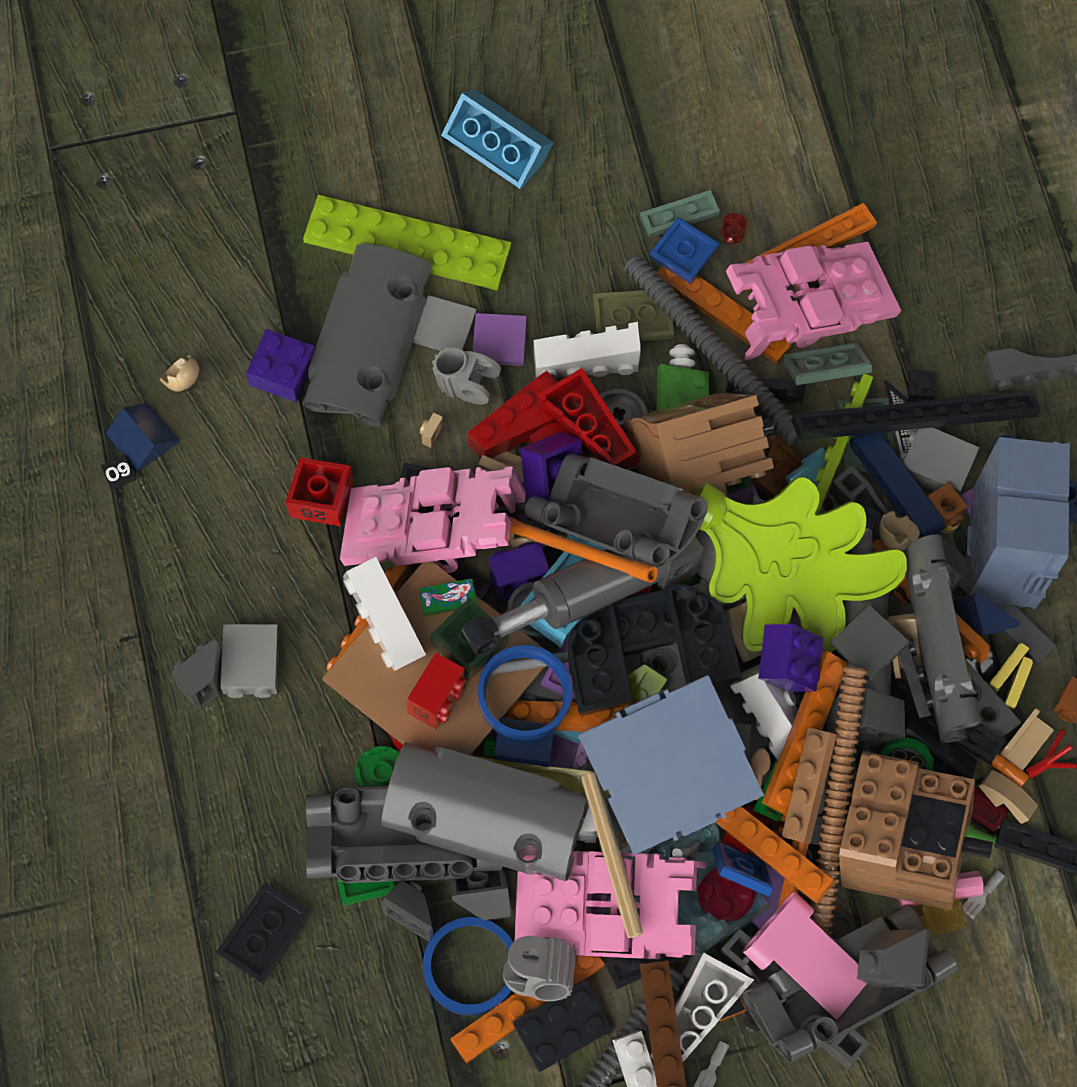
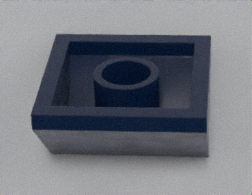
(141, 435)
(983, 615)
(520, 751)

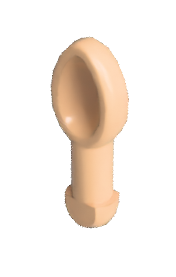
(760, 764)

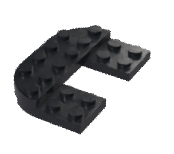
(644, 623)

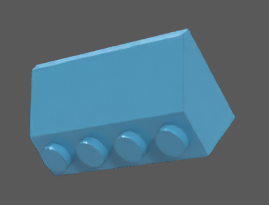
(496, 138)

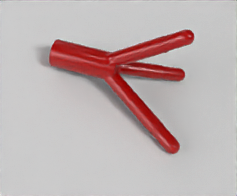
(1048, 761)

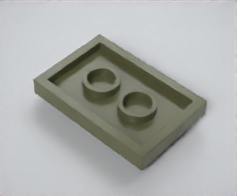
(630, 307)

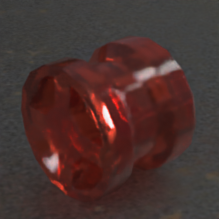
(732, 222)

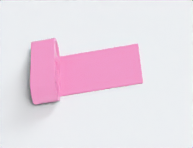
(807, 955)

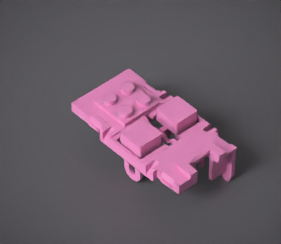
(849, 294)
(388, 526)
(564, 908)

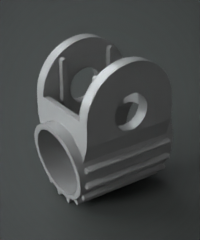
(470, 365)
(546, 967)

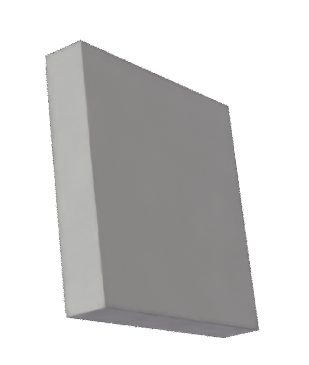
(444, 324)

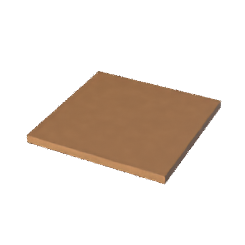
(383, 693)

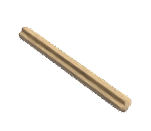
(612, 855)

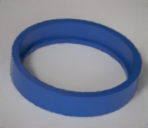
(532, 652)
(458, 1008)

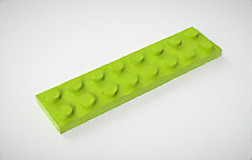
(450, 251)

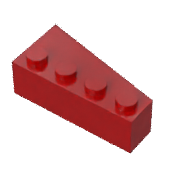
(586, 416)
(512, 421)

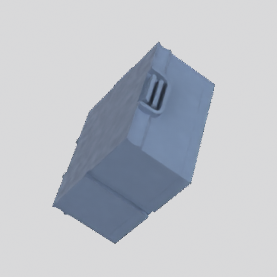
(1019, 522)
(671, 764)

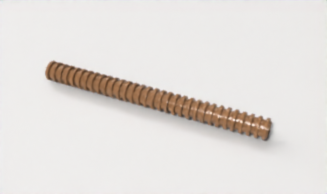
(838, 790)

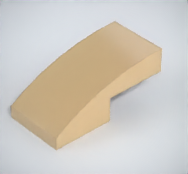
(1003, 790)

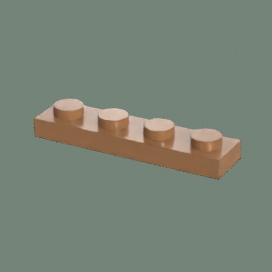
(809, 785)

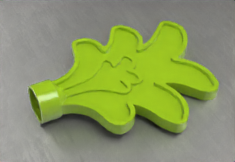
(793, 559)

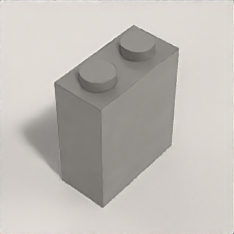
(938, 459)
(250, 660)

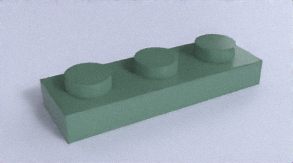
(690, 209)

